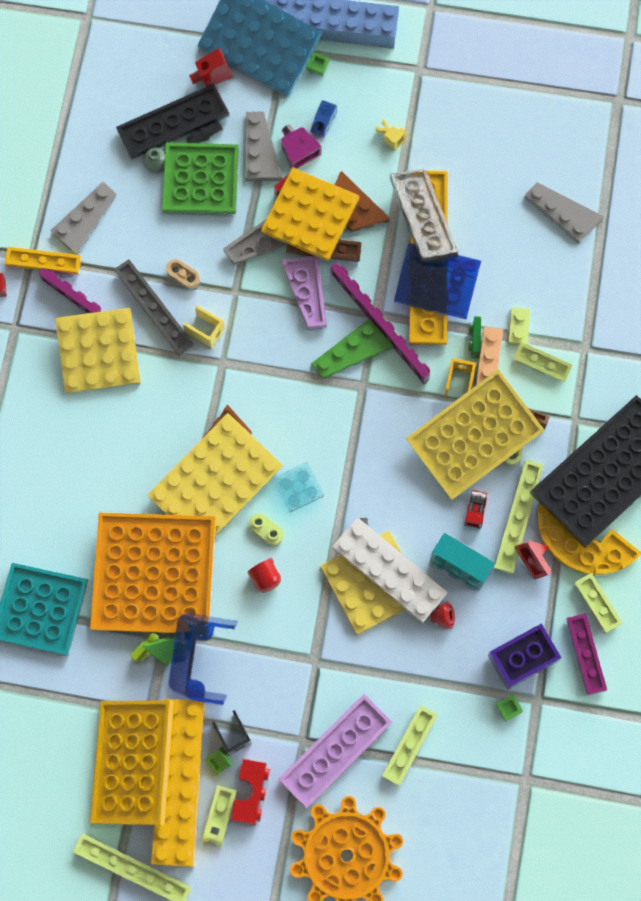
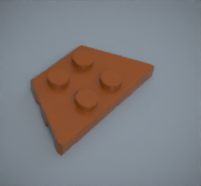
(366, 211)

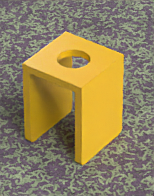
(455, 365)

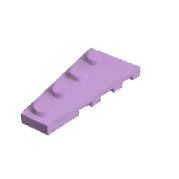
(306, 284)

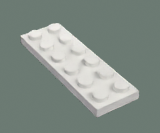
(390, 570)

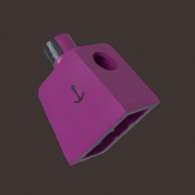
(299, 146)

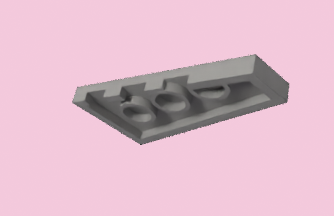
(260, 153)
(564, 212)
(80, 222)
(251, 245)

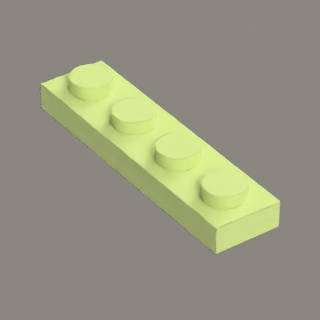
(409, 745)

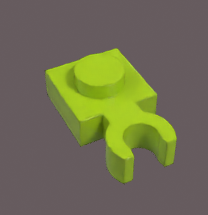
(140, 653)

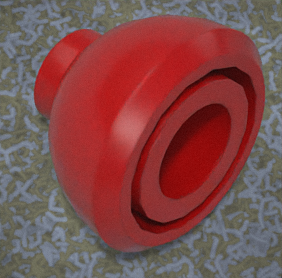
(444, 616)

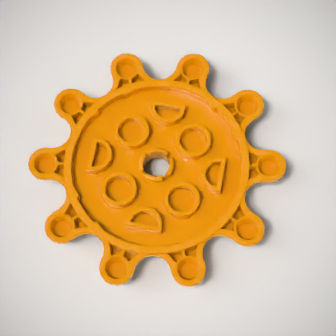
(346, 832)

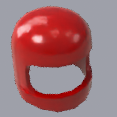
(265, 576)

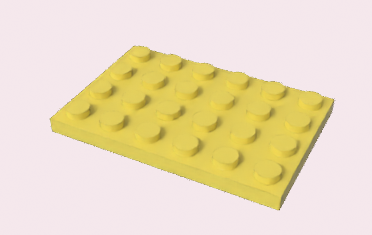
(475, 434)
(217, 475)

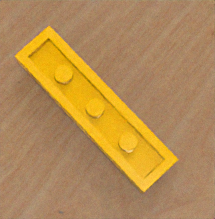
(40, 259)

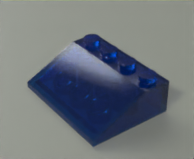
(437, 285)

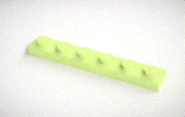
(518, 517)
(131, 869)

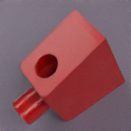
(211, 69)

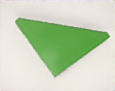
(161, 649)

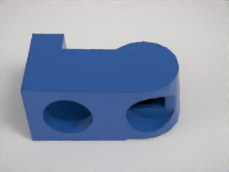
(323, 118)

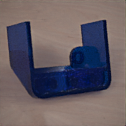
(188, 630)

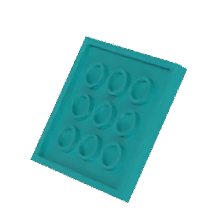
(40, 608)

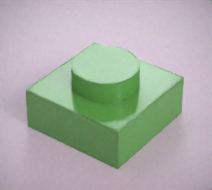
(318, 64)
(509, 708)
(219, 761)

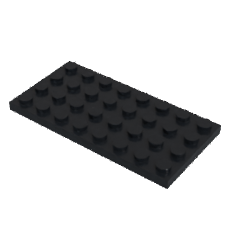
(597, 478)

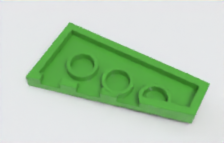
(357, 346)

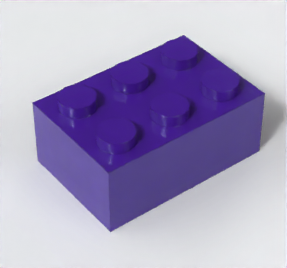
(524, 656)

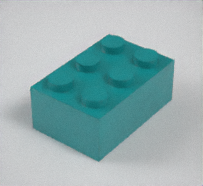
(461, 562)

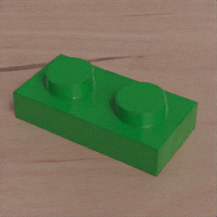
(474, 345)

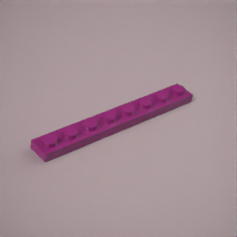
(375, 315)

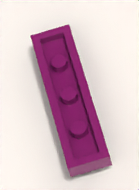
(66, 290)
(586, 654)

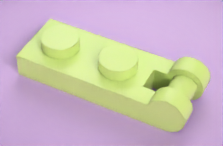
(219, 815)

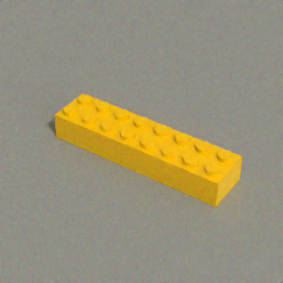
(176, 840)

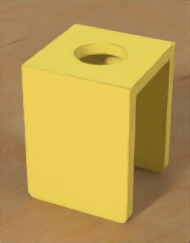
(201, 337)

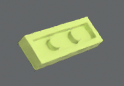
(543, 361)
(598, 603)

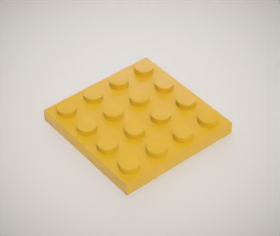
(310, 214)

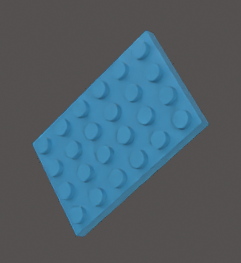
(261, 41)

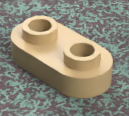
(185, 272)

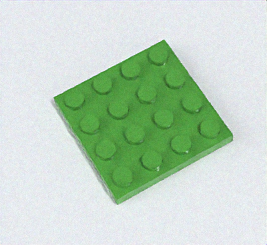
(200, 178)

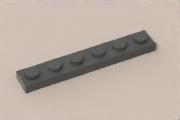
(154, 307)

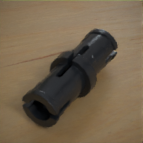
(205, 133)

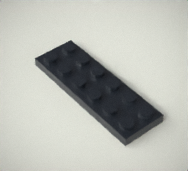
(172, 121)

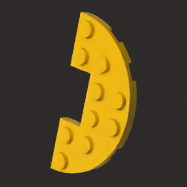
(597, 558)

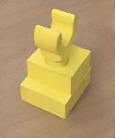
(392, 136)

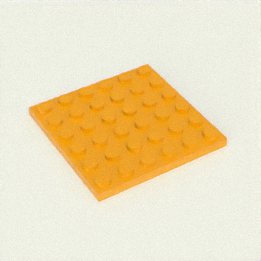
(151, 571)

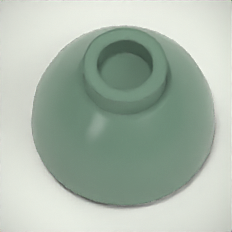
(154, 160)

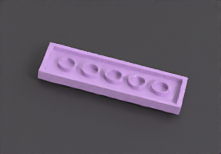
(335, 751)

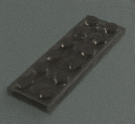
(423, 215)

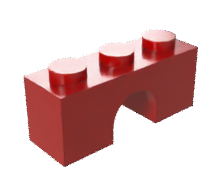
(248, 810)

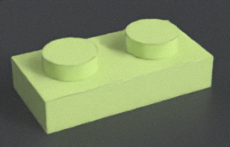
(519, 325)

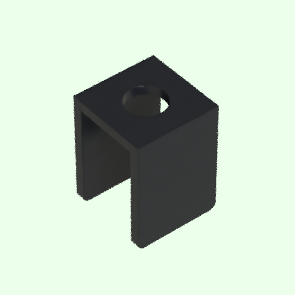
(247, 742)

